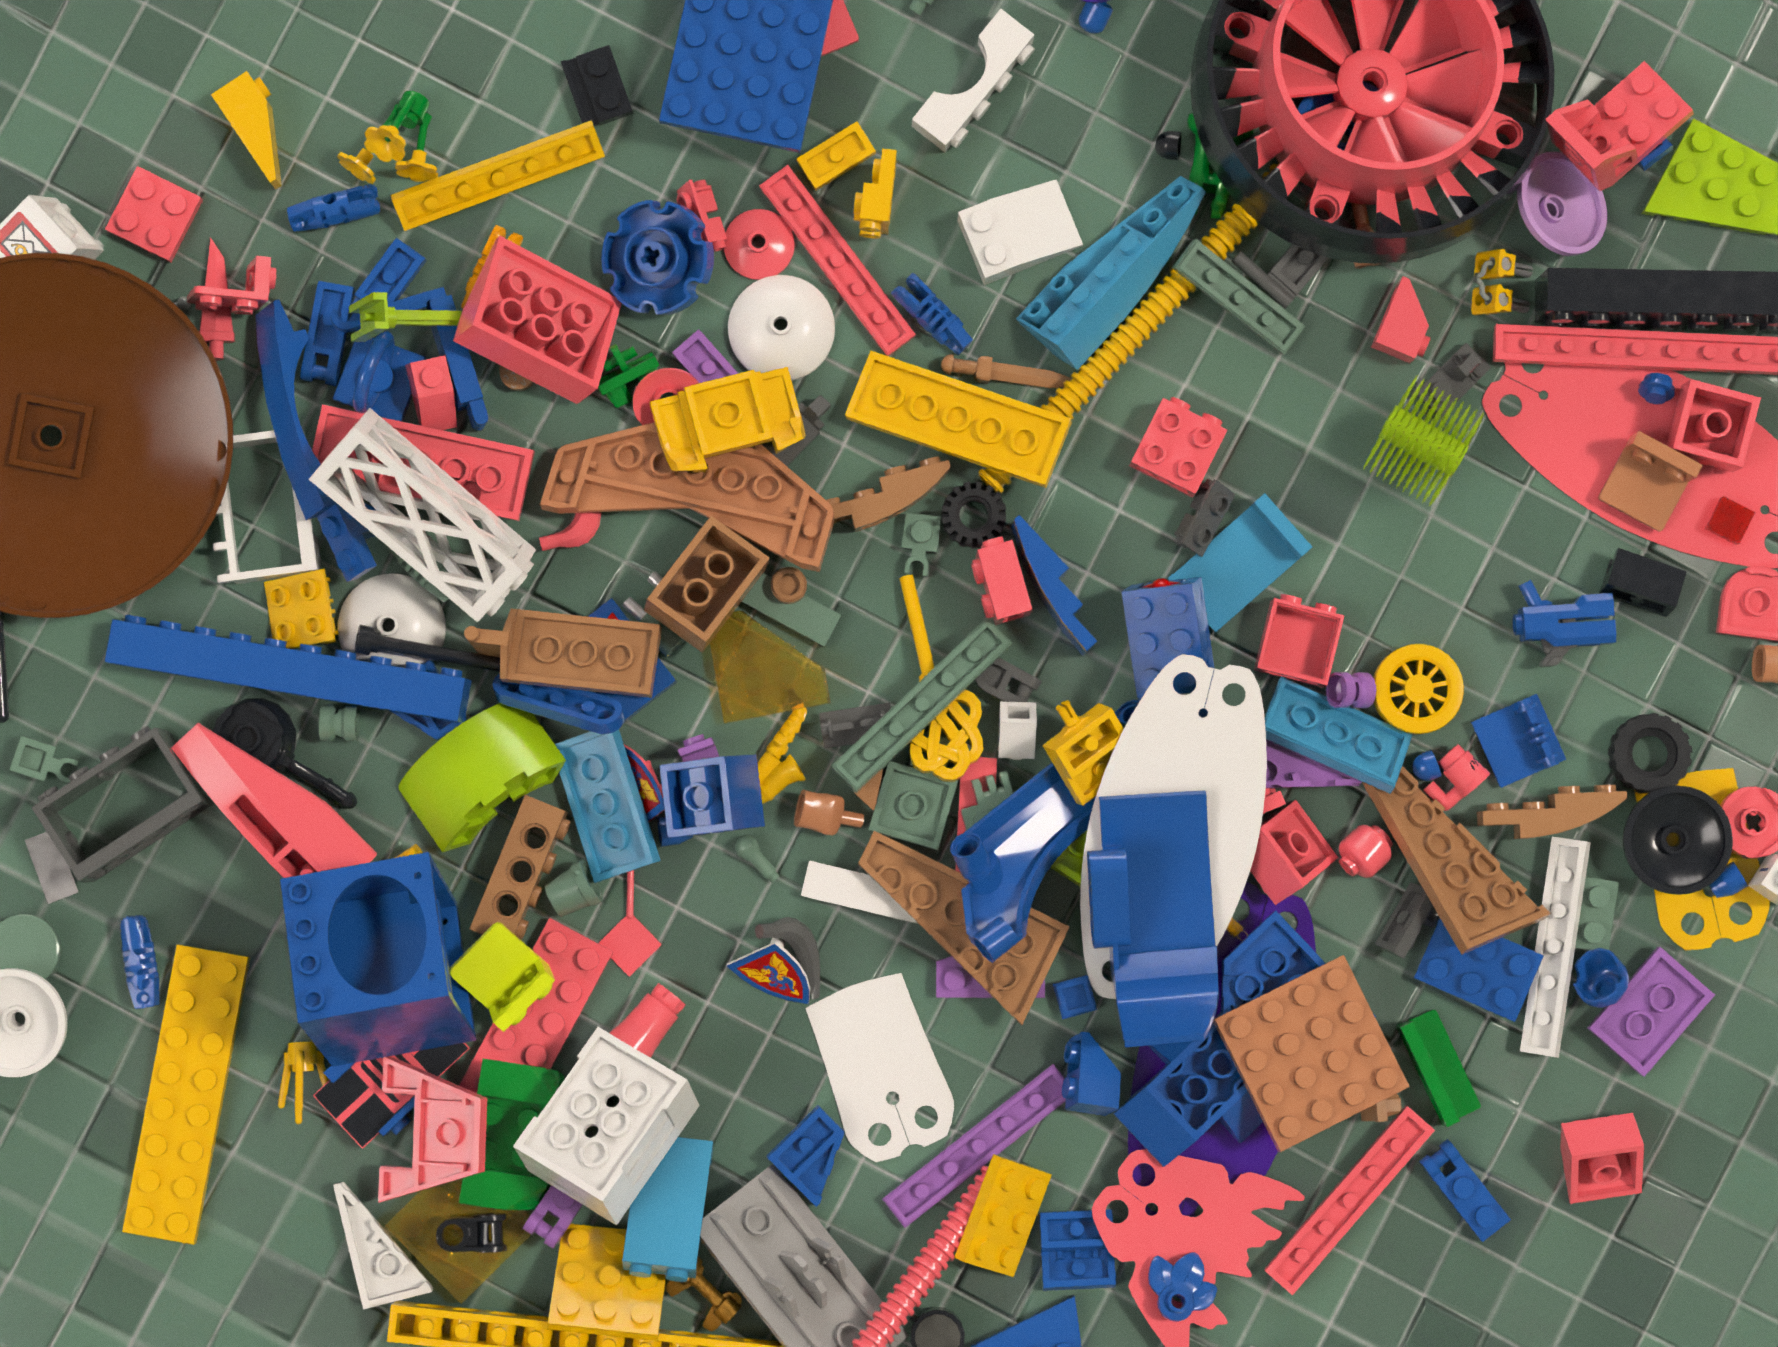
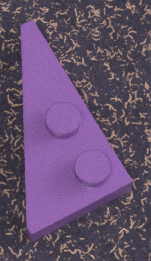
(1294, 770)

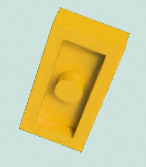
(836, 156)

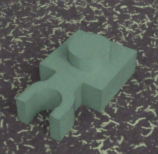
(920, 536)
(36, 759)

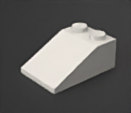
(1018, 230)

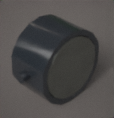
(937, 1329)

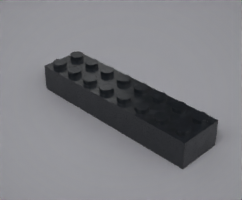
(1657, 298)

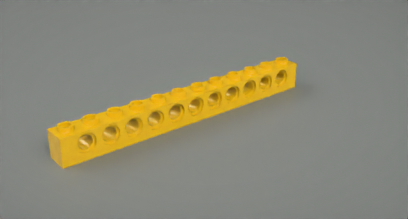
(470, 1327)

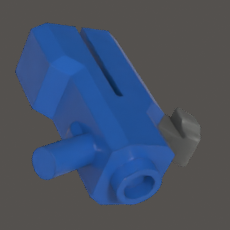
(1557, 624)

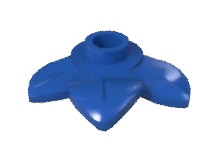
(1182, 1281)

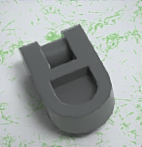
(997, 677)

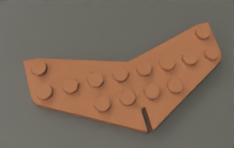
(740, 488)

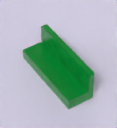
(1438, 1067)

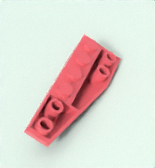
(272, 812)

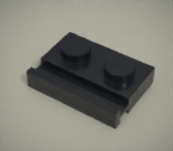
(597, 86)

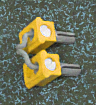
(1494, 298)

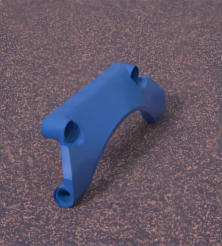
(1013, 850)

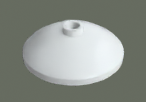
(799, 346)
(396, 597)
(39, 1040)

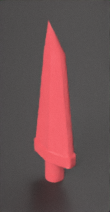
(216, 325)

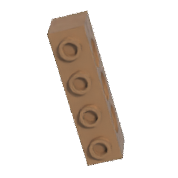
(531, 815)

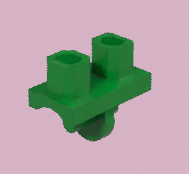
(614, 382)

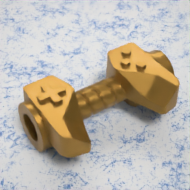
(724, 1304)

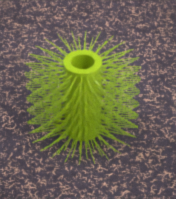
(1424, 441)

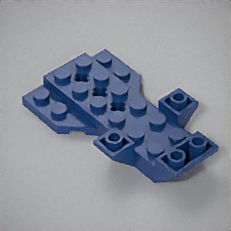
(1200, 1076)

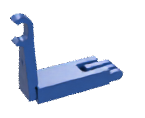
(460, 365)

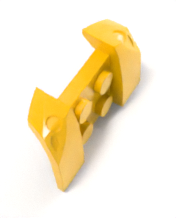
(727, 417)

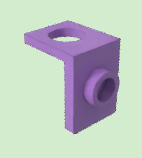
(698, 748)

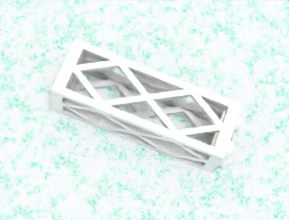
(407, 534)

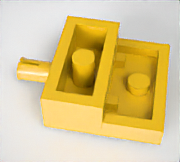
(1084, 748)

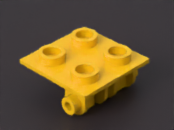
(301, 609)

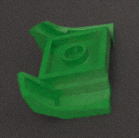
(513, 1098)

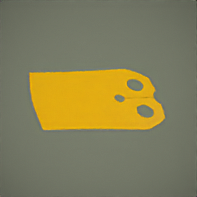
(1672, 907)

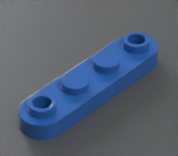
(568, 706)

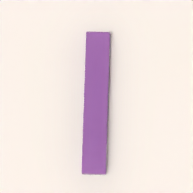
(976, 1146)

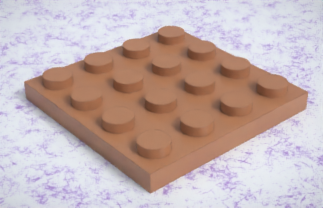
(1311, 1053)

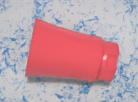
(650, 1020)

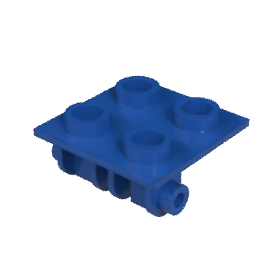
(1518, 740)

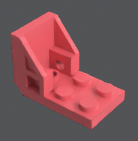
(1620, 128)

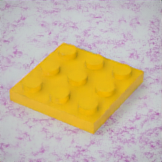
(596, 1293)

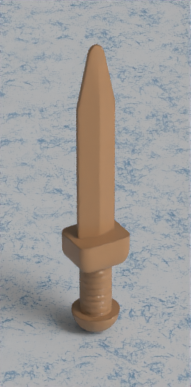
(986, 370)

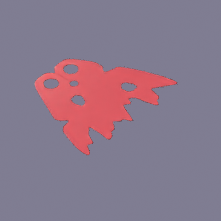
(1216, 1235)

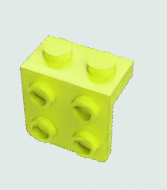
(503, 975)

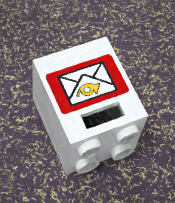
(45, 227)

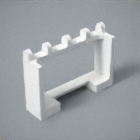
(307, 540)

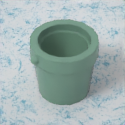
(573, 890)

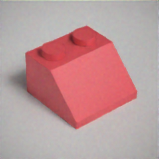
(1289, 853)
(1602, 1157)

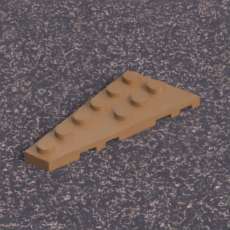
(1454, 868)

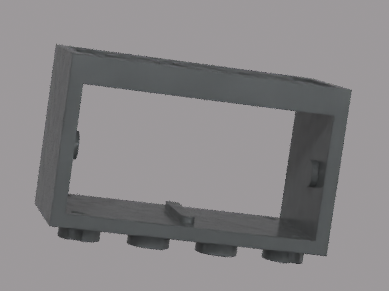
(139, 837)

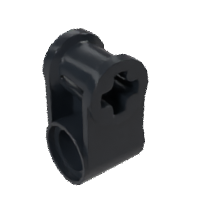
(475, 1233)

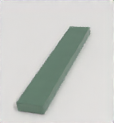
(921, 705)

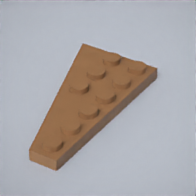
(934, 900)

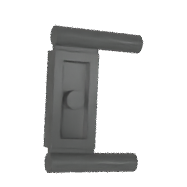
(1293, 267)

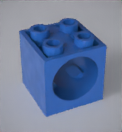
(712, 795)

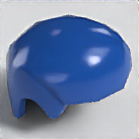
(1600, 978)

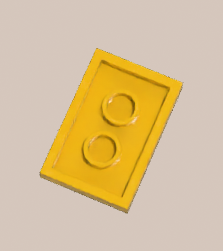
(1003, 1215)

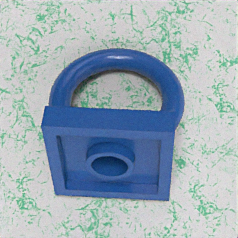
(377, 378)

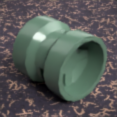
(342, 723)

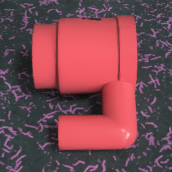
(1462, 771)

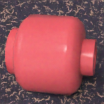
(1365, 851)

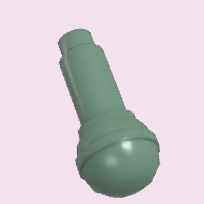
(748, 849)

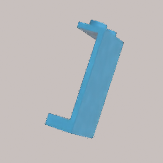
(1244, 560)
(669, 1214)

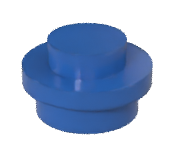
(1657, 388)

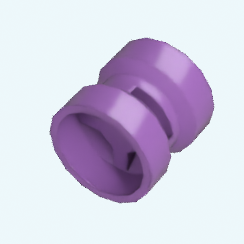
(1352, 690)

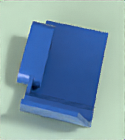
(1156, 914)

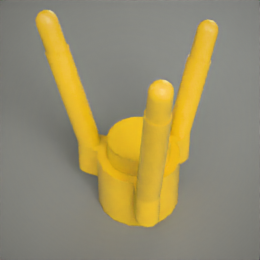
(300, 1059)

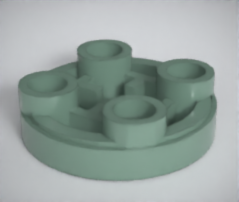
(29, 945)

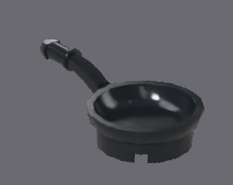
(270, 736)

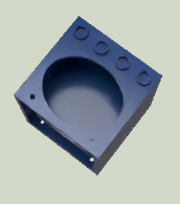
(376, 959)

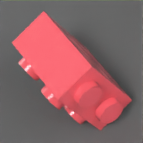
(1178, 446)
(1003, 581)

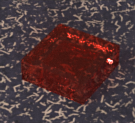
(1729, 520)

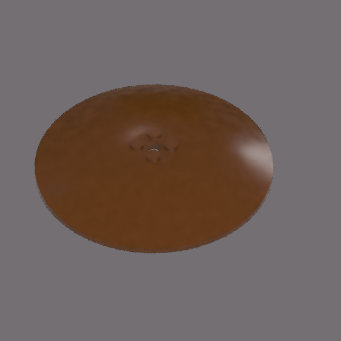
(138, 445)

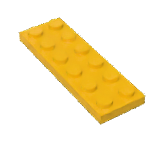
(958, 419)

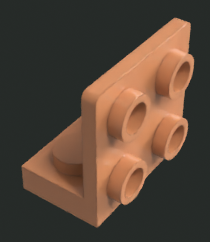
(1648, 480)

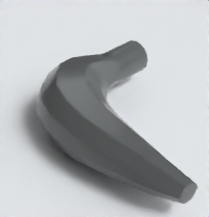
(802, 943)

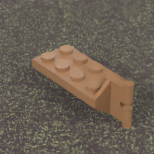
(573, 652)

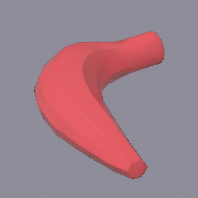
(575, 534)

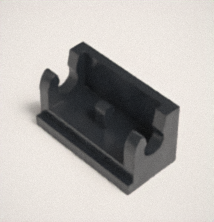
(1643, 582)

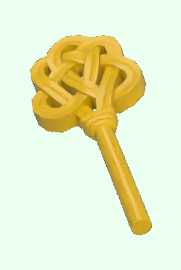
(957, 749)

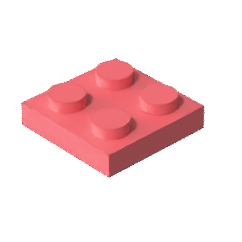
(154, 214)

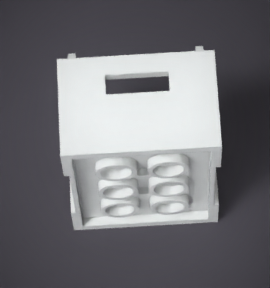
(631, 1137)

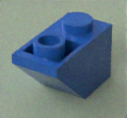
(1091, 1077)

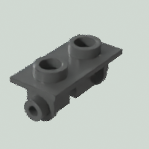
(1211, 505)
(849, 725)

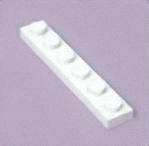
(1557, 943)

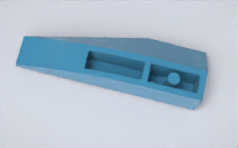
(1110, 276)

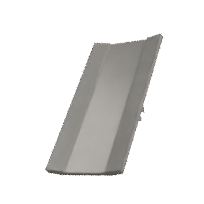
(789, 1266)

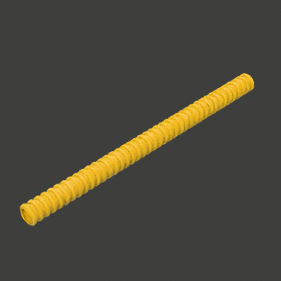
(1136, 329)

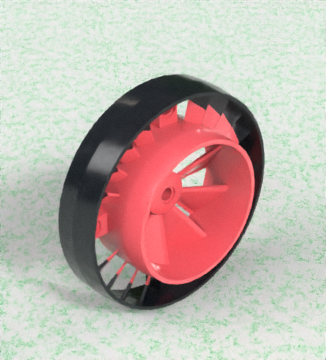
(1402, 135)

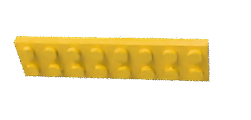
(186, 1094)

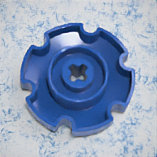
(682, 261)

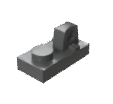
(1455, 377)
(1406, 921)

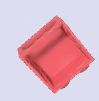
(1299, 641)

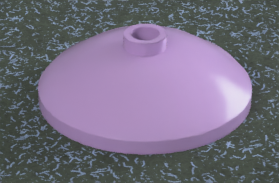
(1561, 206)

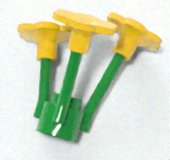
(389, 145)

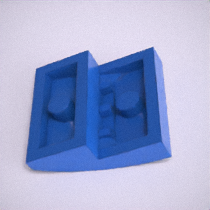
(1074, 1252)

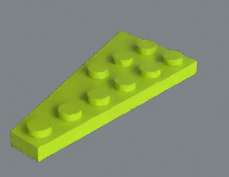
(1718, 184)

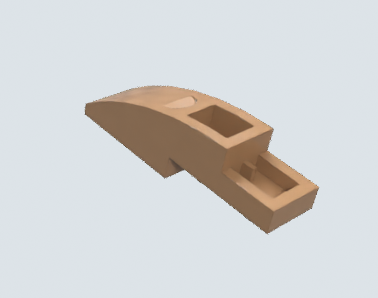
(899, 492)
(1565, 811)

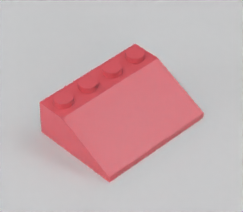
(539, 321)

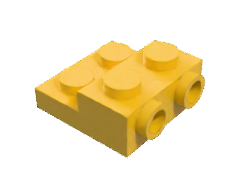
(875, 202)

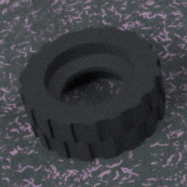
(1649, 725)

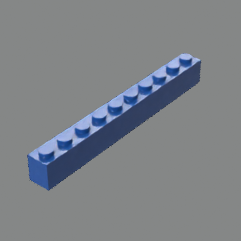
(288, 670)

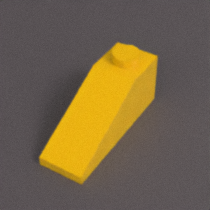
(252, 118)

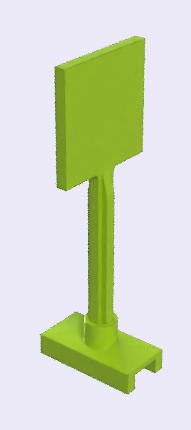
(378, 317)

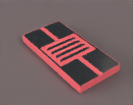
(358, 1097)

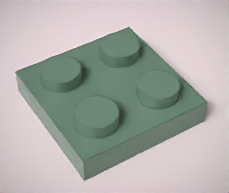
(912, 806)

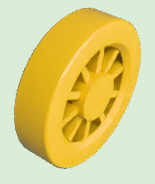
(1418, 689)

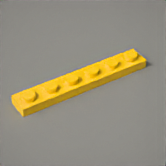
(497, 175)

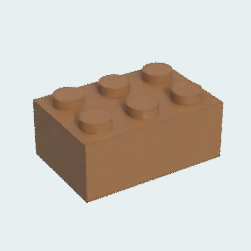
(706, 584)

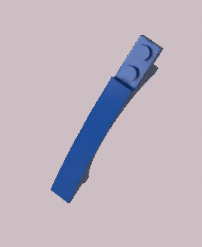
(278, 355)

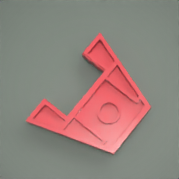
(446, 1131)

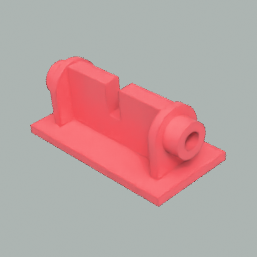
(700, 200)

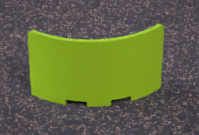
(476, 769)

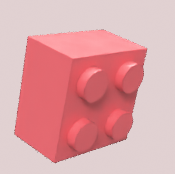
(1713, 425)

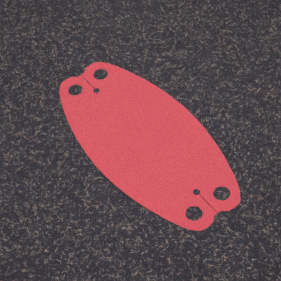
(1583, 430)

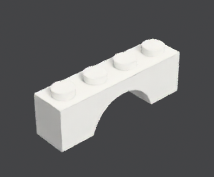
(945, 115)

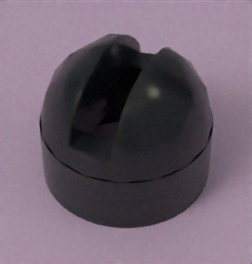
(1169, 145)

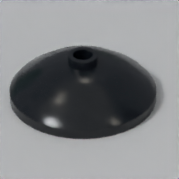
(1701, 846)

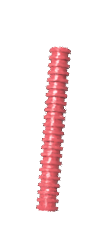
(921, 1274)

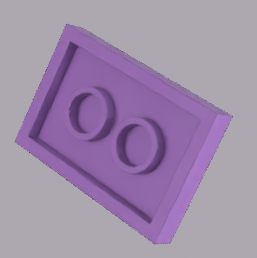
(1652, 1011)

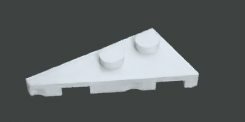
(379, 1264)

